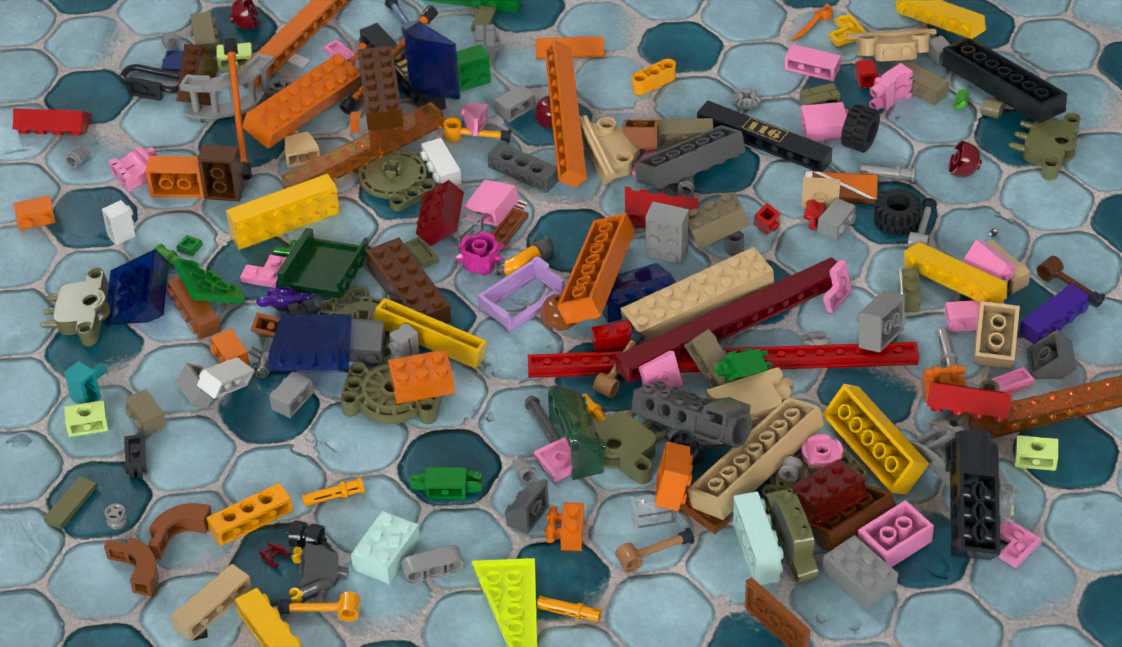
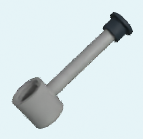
(928, 206)

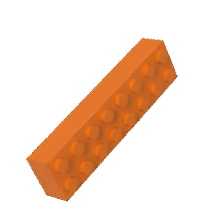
(302, 100)
(596, 269)

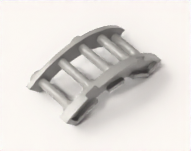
(195, 83)
(943, 433)

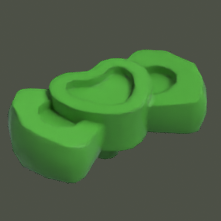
(961, 99)

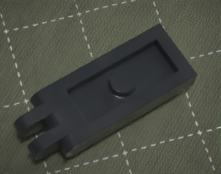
(135, 455)

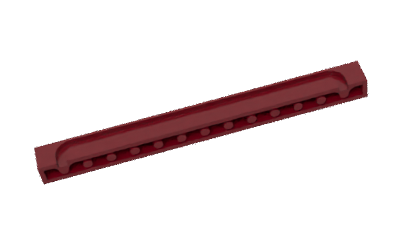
(731, 318)

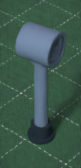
(394, 5)

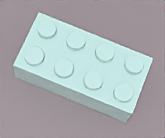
(757, 538)

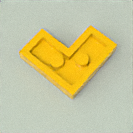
(846, 25)

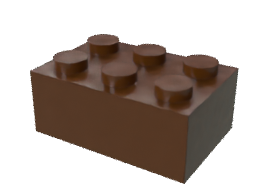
(221, 172)

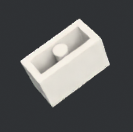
(119, 222)

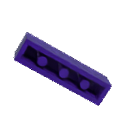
(1054, 314)

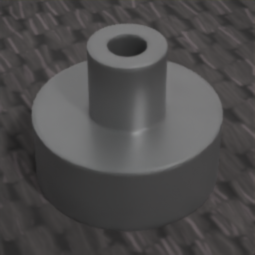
(170, 40)

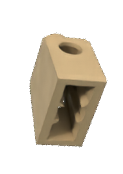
(300, 149)

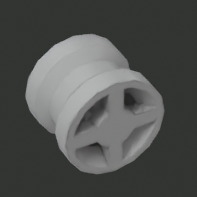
(790, 469)
(116, 516)

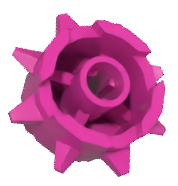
(479, 253)

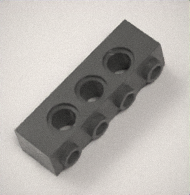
(523, 167)

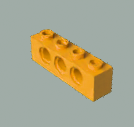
(249, 514)

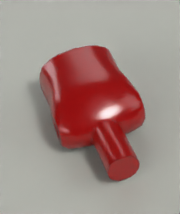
(813, 212)

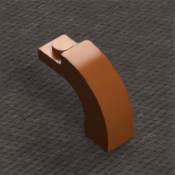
(175, 521)
(145, 576)

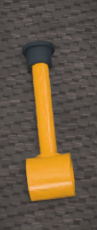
(453, 131)
(347, 607)

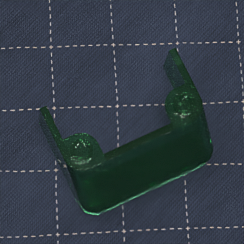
(586, 447)

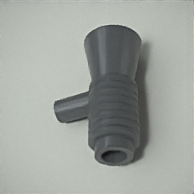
(262, 365)

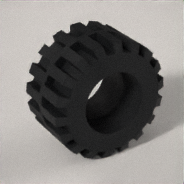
(860, 128)
(897, 212)

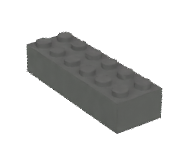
(689, 157)

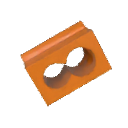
(354, 121)

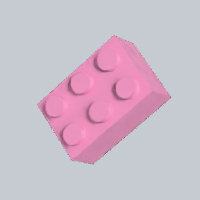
(897, 533)

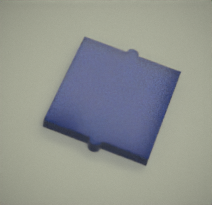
(172, 61)

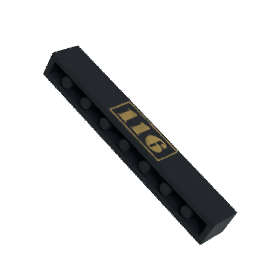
(376, 36)
(770, 138)

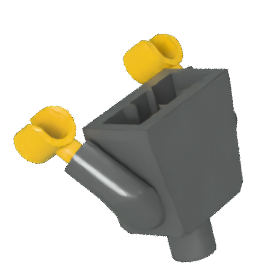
(317, 570)

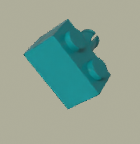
(83, 382)

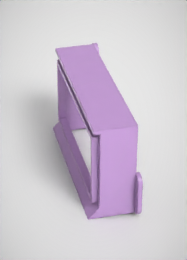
(534, 269)

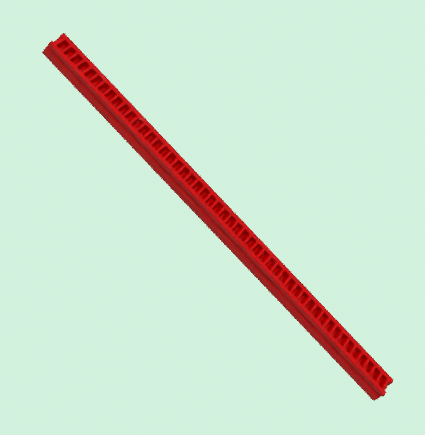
(781, 356)

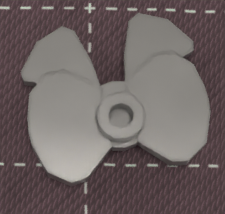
(815, 338)

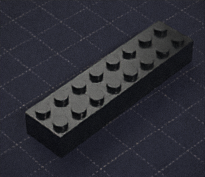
(1004, 80)

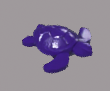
(280, 297)

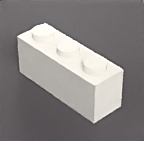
(440, 162)
(225, 377)

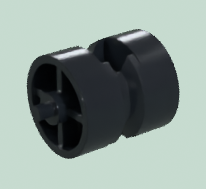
(306, 307)
(686, 439)
(301, 534)

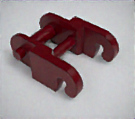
(278, 549)

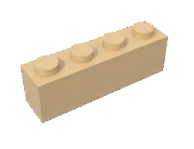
(210, 602)

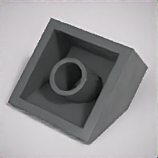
(367, 341)
(1051, 357)
(528, 506)

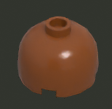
(551, 315)

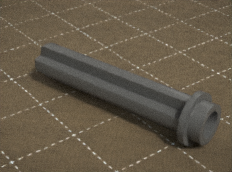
(542, 419)

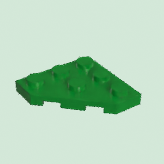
(207, 285)

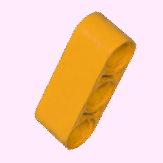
(653, 76)

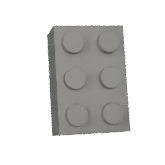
(667, 233)
(881, 321)
(859, 572)

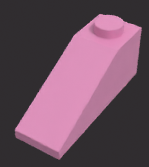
(475, 117)

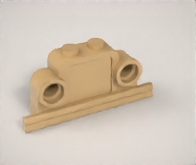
(892, 44)
(608, 148)
(762, 391)

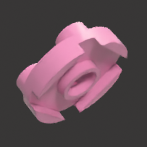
(818, 442)

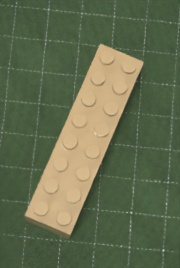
(699, 294)
(757, 459)

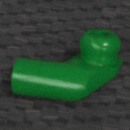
(283, 251)

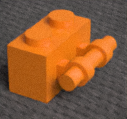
(950, 375)
(572, 526)

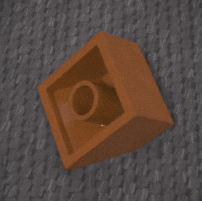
(642, 133)

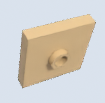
(820, 189)

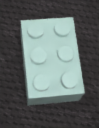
(385, 547)

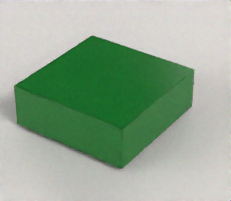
(189, 245)

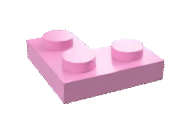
(264, 275)
(840, 289)
(1020, 543)

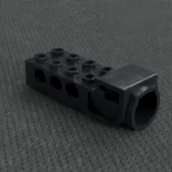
(974, 494)

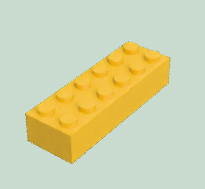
(283, 211)
(875, 439)

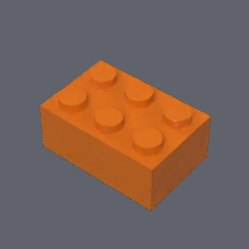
(174, 176)
(421, 376)
(673, 476)

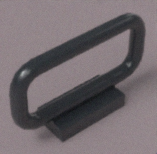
(147, 88)

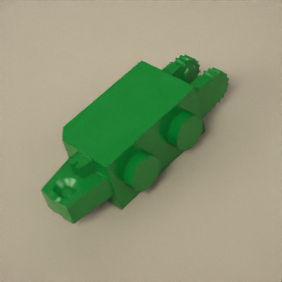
(742, 364)
(447, 482)

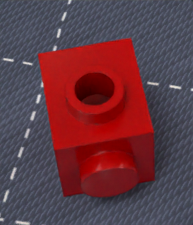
(865, 73)
(767, 219)

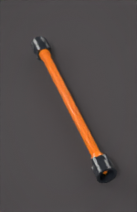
(231, 49)
(351, 102)

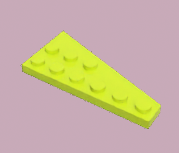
(512, 597)

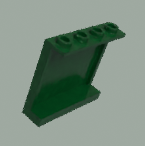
(321, 265)

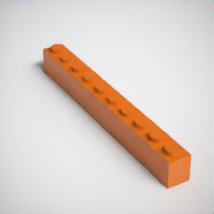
(298, 32)
(565, 114)

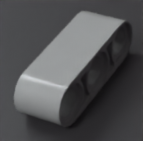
(432, 564)

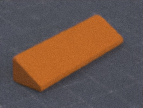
(581, 46)

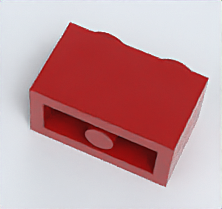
(611, 336)

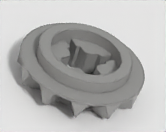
(746, 103)

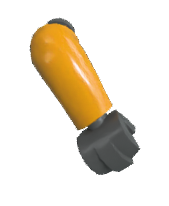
(541, 248)

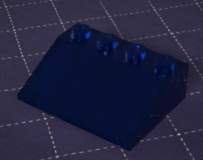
(431, 62)
(634, 286)
(138, 290)
(311, 344)

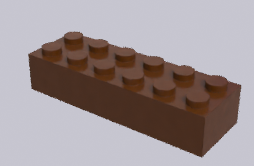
(380, 88)
(406, 280)

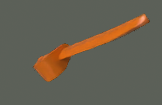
(825, 14)

